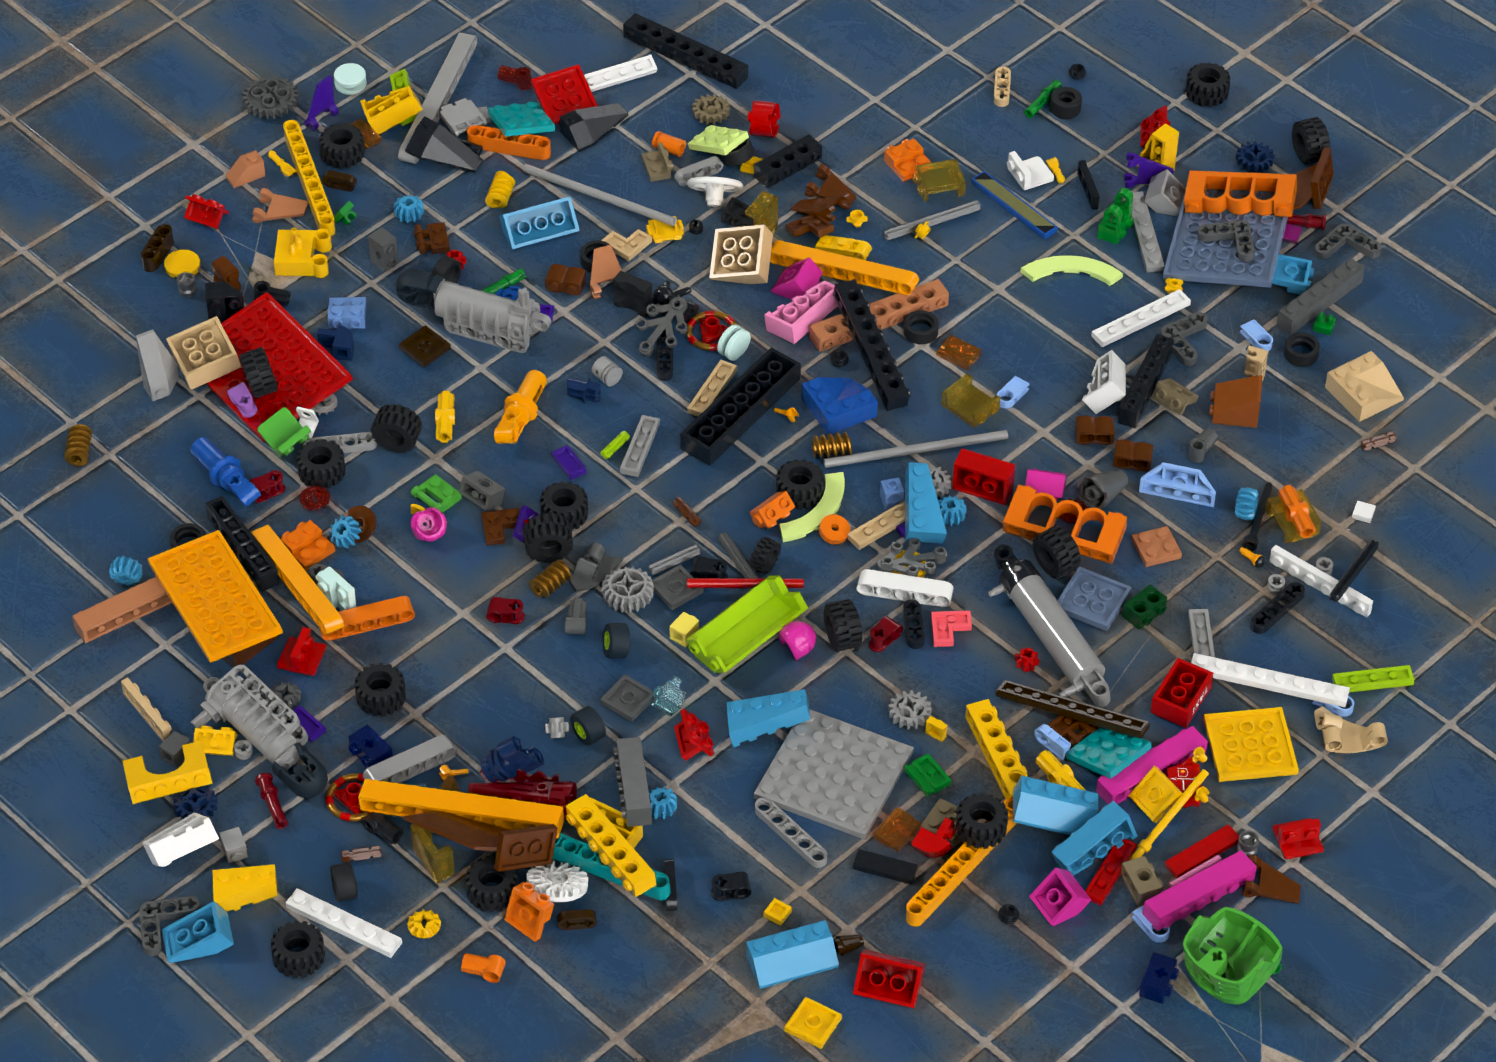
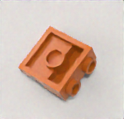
(905, 157)
(307, 544)
(528, 910)

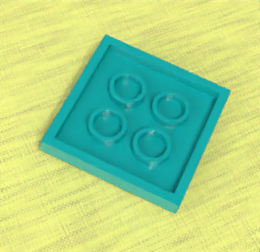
(521, 119)
(1108, 751)

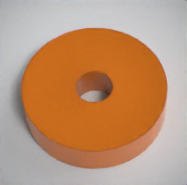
(831, 536)

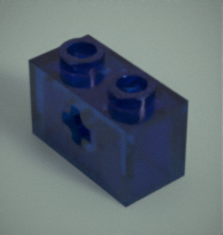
(369, 747)
(1158, 978)

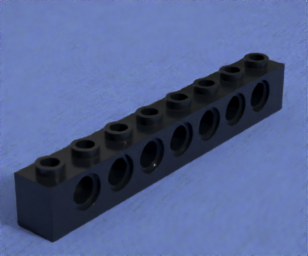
(685, 50)
(852, 305)

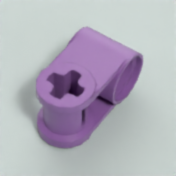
(243, 400)

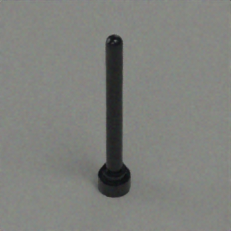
(1251, 540)

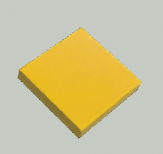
(1155, 794)
(813, 1022)

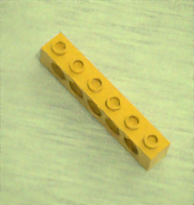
(995, 745)
(610, 845)

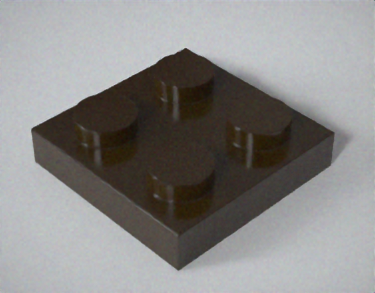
(424, 346)

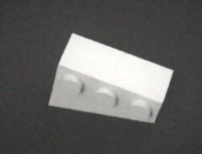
(1107, 382)
(180, 839)

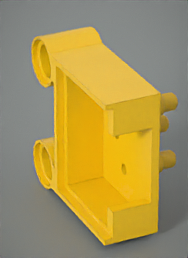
(296, 253)

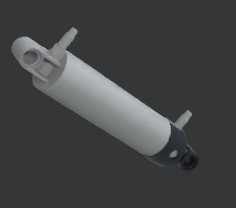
(1051, 625)

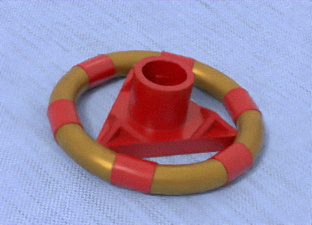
(710, 329)
(347, 796)

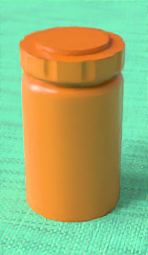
(673, 144)

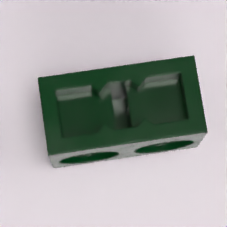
(1144, 607)

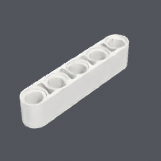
(905, 588)

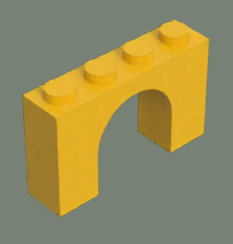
(189, 775)

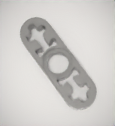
(709, 167)

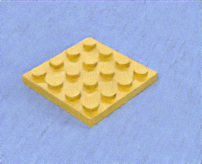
(1250, 744)

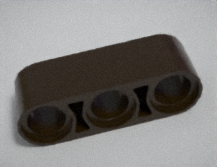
(157, 248)

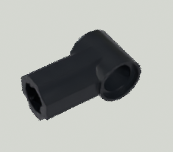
(279, 295)
(380, 824)

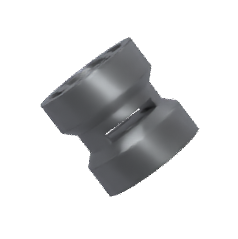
(186, 285)
(1248, 842)

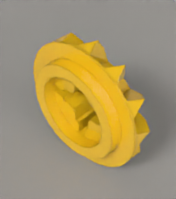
(431, 928)

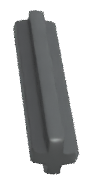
(674, 559)

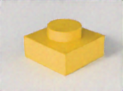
(748, 166)
(936, 728)
(777, 911)

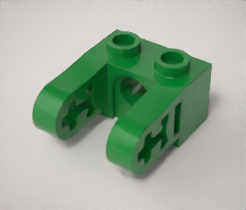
(1117, 218)

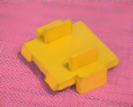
(662, 232)

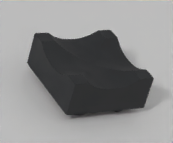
(632, 293)

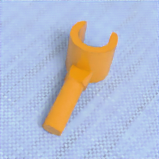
(790, 413)
(445, 771)

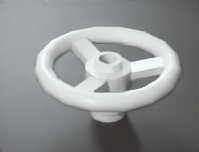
(714, 188)

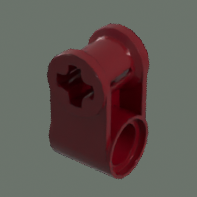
(268, 486)
(503, 611)
(884, 634)

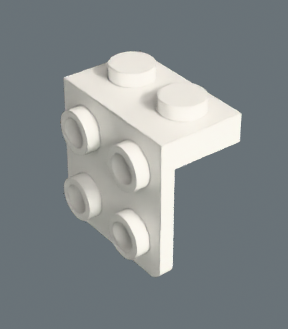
(1029, 172)

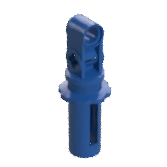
(224, 471)

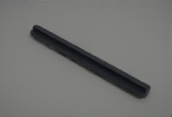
(1353, 571)

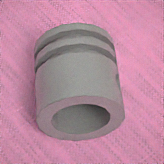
(607, 371)

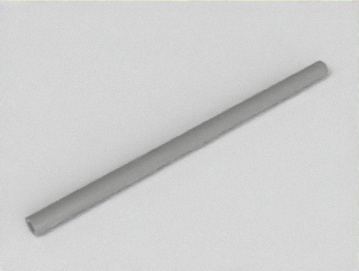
(664, 218)
(916, 448)

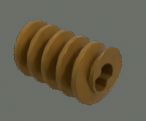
(831, 444)
(78, 445)
(550, 579)

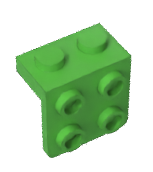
(283, 432)

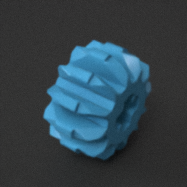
(408, 208)
(1246, 503)
(952, 509)
(344, 532)
(126, 571)
(662, 802)

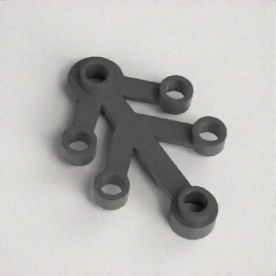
(662, 324)
(890, 564)

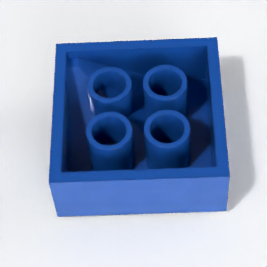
(838, 402)

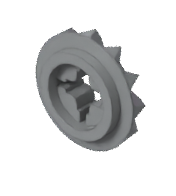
(330, 404)

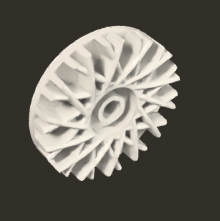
(559, 883)

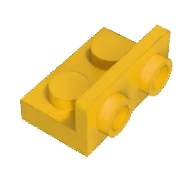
(216, 741)

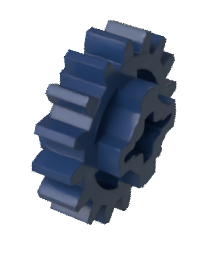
(1255, 157)
(195, 800)

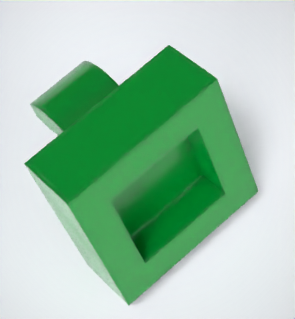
(344, 213)
(1324, 324)

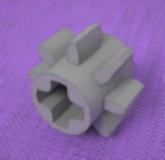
(557, 727)

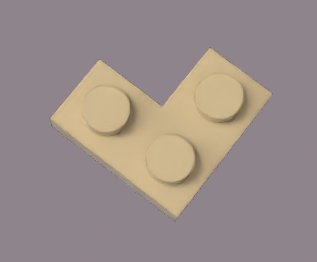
(628, 247)

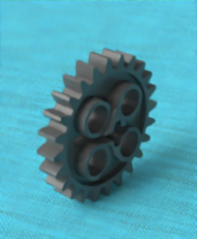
(270, 97)

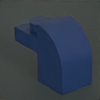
(339, 340)

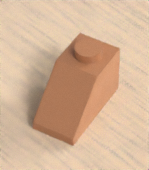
(246, 169)

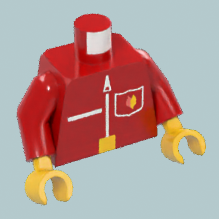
(1184, 774)

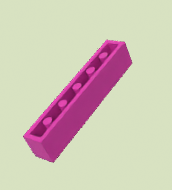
(1165, 755)
(1199, 890)

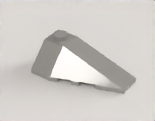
(157, 366)

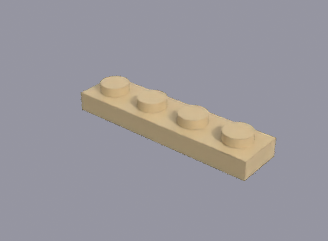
(712, 387)
(877, 526)
(143, 706)

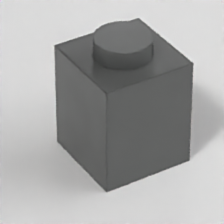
(171, 749)

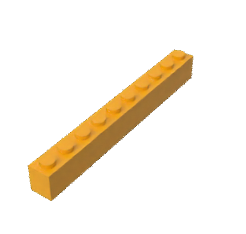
(412, 799)

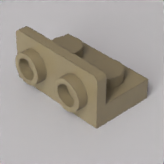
(657, 164)
(1173, 395)

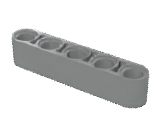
(413, 761)

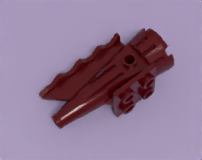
(529, 788)

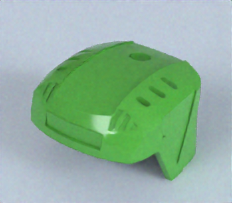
(1244, 955)

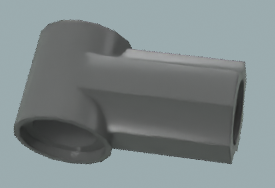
(1199, 446)
(576, 619)

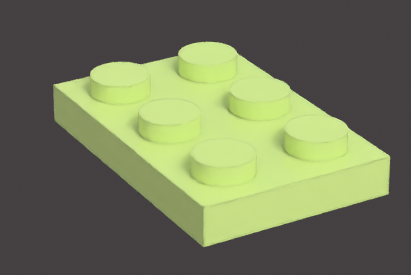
(718, 140)

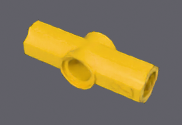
(445, 416)
(1056, 771)

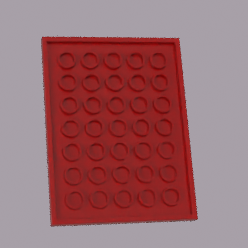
(298, 362)

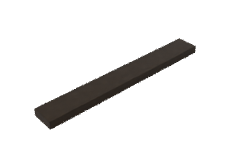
(1073, 709)

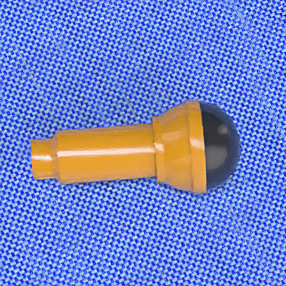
(1256, 559)

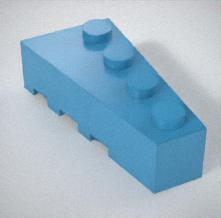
(922, 508)
(765, 715)
(1094, 839)

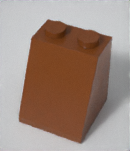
(1237, 402)

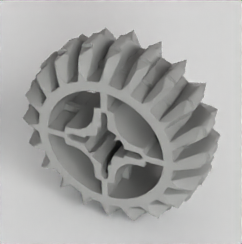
(639, 590)

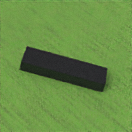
(1088, 184)
(885, 866)

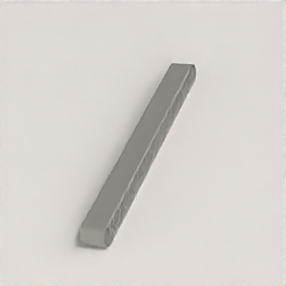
(442, 87)

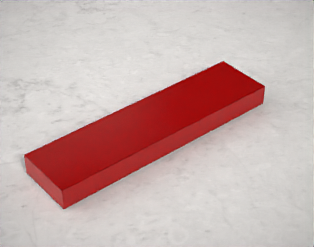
(1202, 851)
(1109, 872)

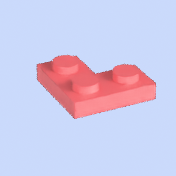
(945, 623)

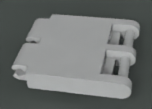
(461, 116)

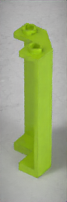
(746, 624)

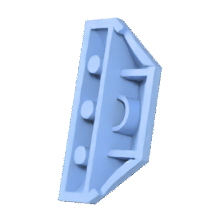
(1178, 484)

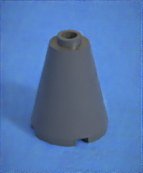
(1101, 488)

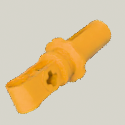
(520, 408)

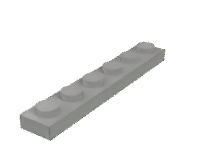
(1146, 235)

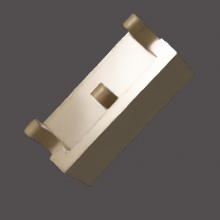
(1256, 361)

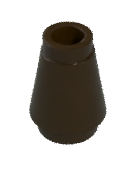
(847, 943)

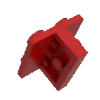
(1153, 123)
(204, 211)
(302, 654)
(693, 736)
(1299, 838)

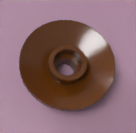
(366, 517)

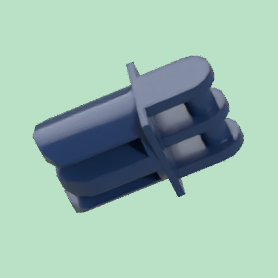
(583, 389)

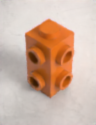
(772, 509)

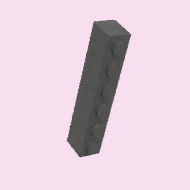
(1320, 296)
(632, 782)

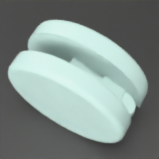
(350, 79)
(733, 342)

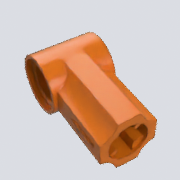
(489, 968)

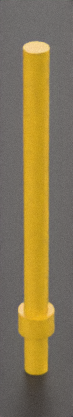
(1145, 844)

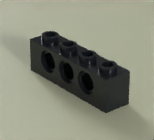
(788, 161)

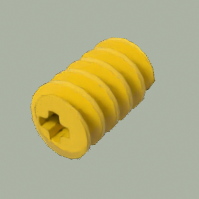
(500, 190)

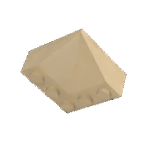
(741, 254)
(203, 352)
(1363, 386)

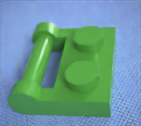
(439, 490)

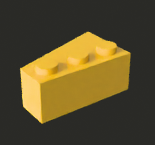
(391, 109)
(1162, 146)
(632, 834)
(243, 886)

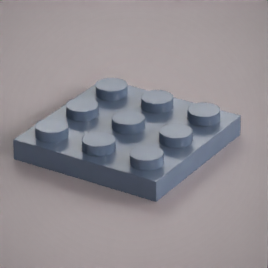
(1094, 598)

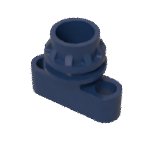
(507, 758)

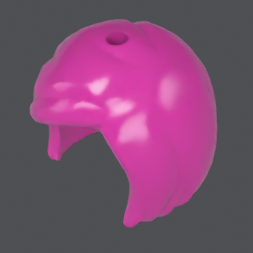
(435, 524)
(799, 637)

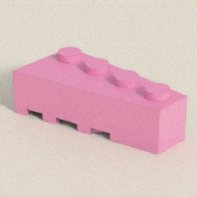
(793, 319)

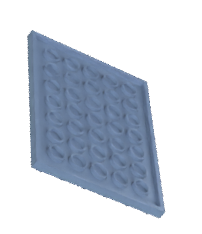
(1218, 260)

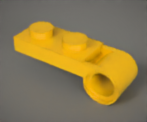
(844, 246)

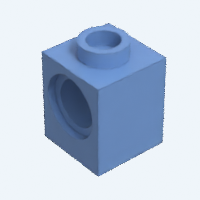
(891, 492)

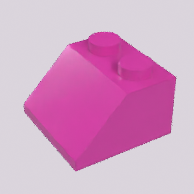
(797, 279)
(1047, 482)
(1060, 897)

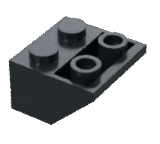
(222, 300)

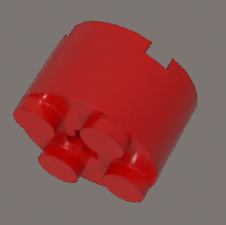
(764, 119)

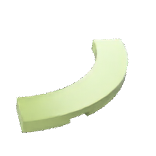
(1071, 264)
(827, 506)

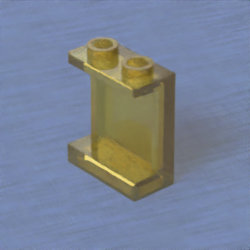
(939, 178)
(764, 211)
(969, 402)
(1275, 507)
(437, 862)

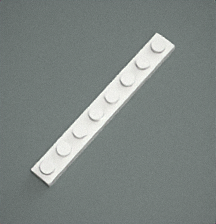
(1273, 680)

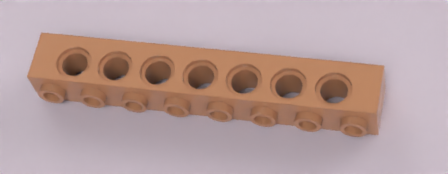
(887, 311)

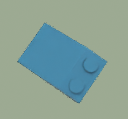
(198, 934)

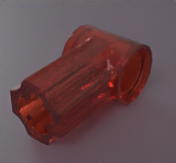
(518, 76)

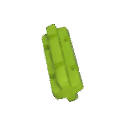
(615, 444)

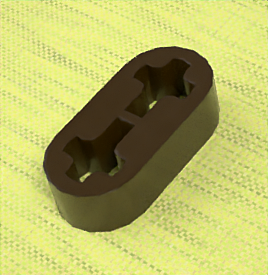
(339, 180)
(576, 919)

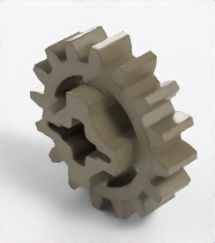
(711, 109)

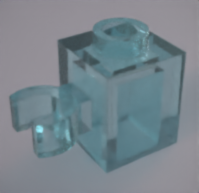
(669, 697)

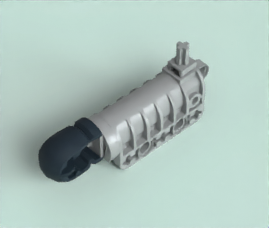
(474, 309)
(267, 732)

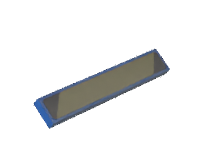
(1014, 205)

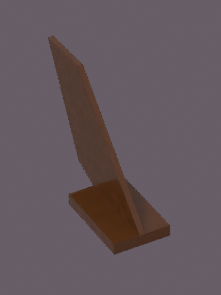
(1315, 181)
(514, 847)

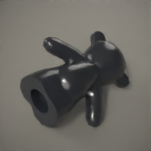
(663, 295)

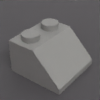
(1165, 193)

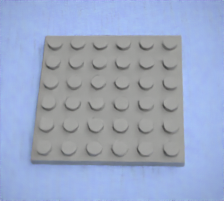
(834, 773)

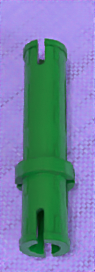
(1033, 109)
(507, 280)

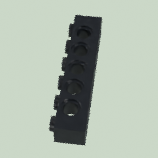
(1145, 381)
(242, 543)

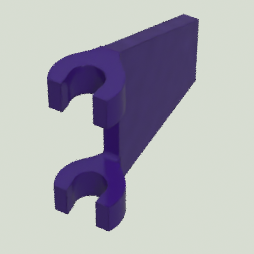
(322, 100)
(1146, 170)

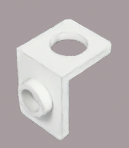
(310, 421)

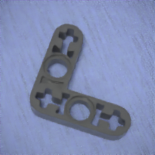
(1234, 232)
(1368, 247)
(1195, 323)
(154, 919)

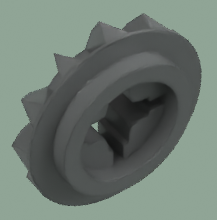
(293, 696)

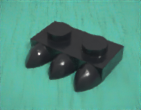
(736, 210)

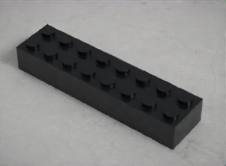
(740, 406)

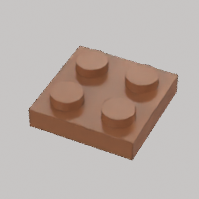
(1156, 546)

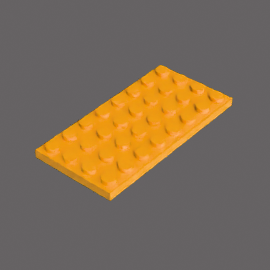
(214, 596)

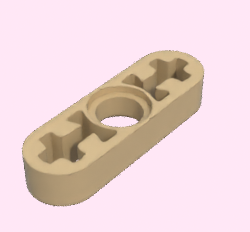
(1002, 91)

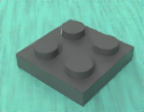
(673, 589)
(627, 698)

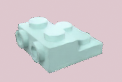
(336, 589)

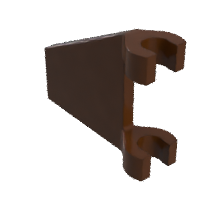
(831, 187)
(822, 206)
(1272, 884)

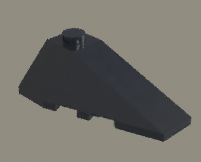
(587, 125)
(438, 144)

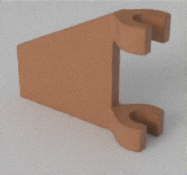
(279, 208)
(604, 268)

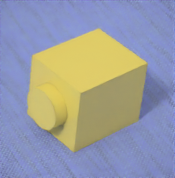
(683, 628)

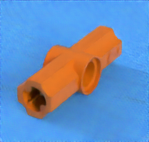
(1296, 511)

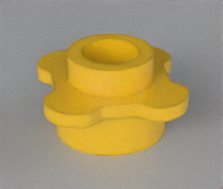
(857, 218)
(922, 230)
(1173, 285)

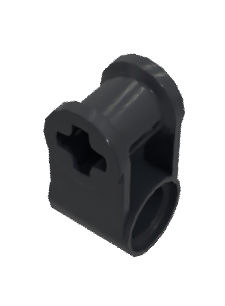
(708, 568)
(733, 886)

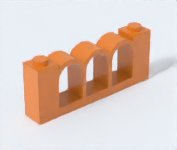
(1280, 204)
(1027, 499)

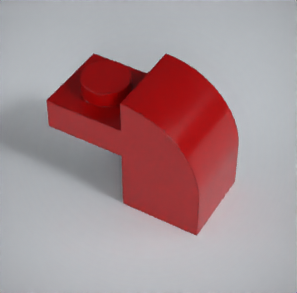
(936, 844)

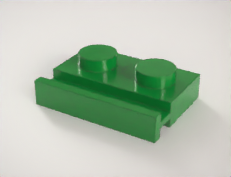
(927, 775)

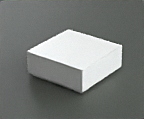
(1363, 511)

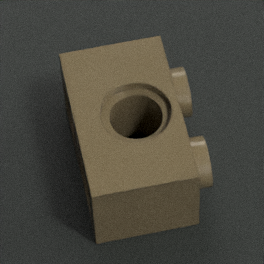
(1134, 873)

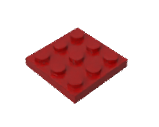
(563, 92)

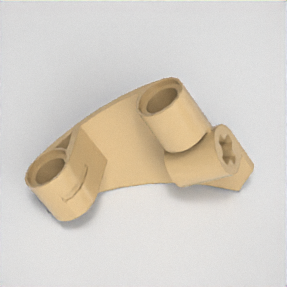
(1348, 737)

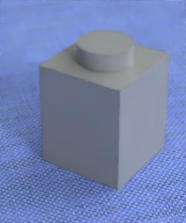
(233, 845)

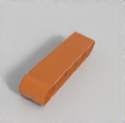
(520, 145)
(373, 617)

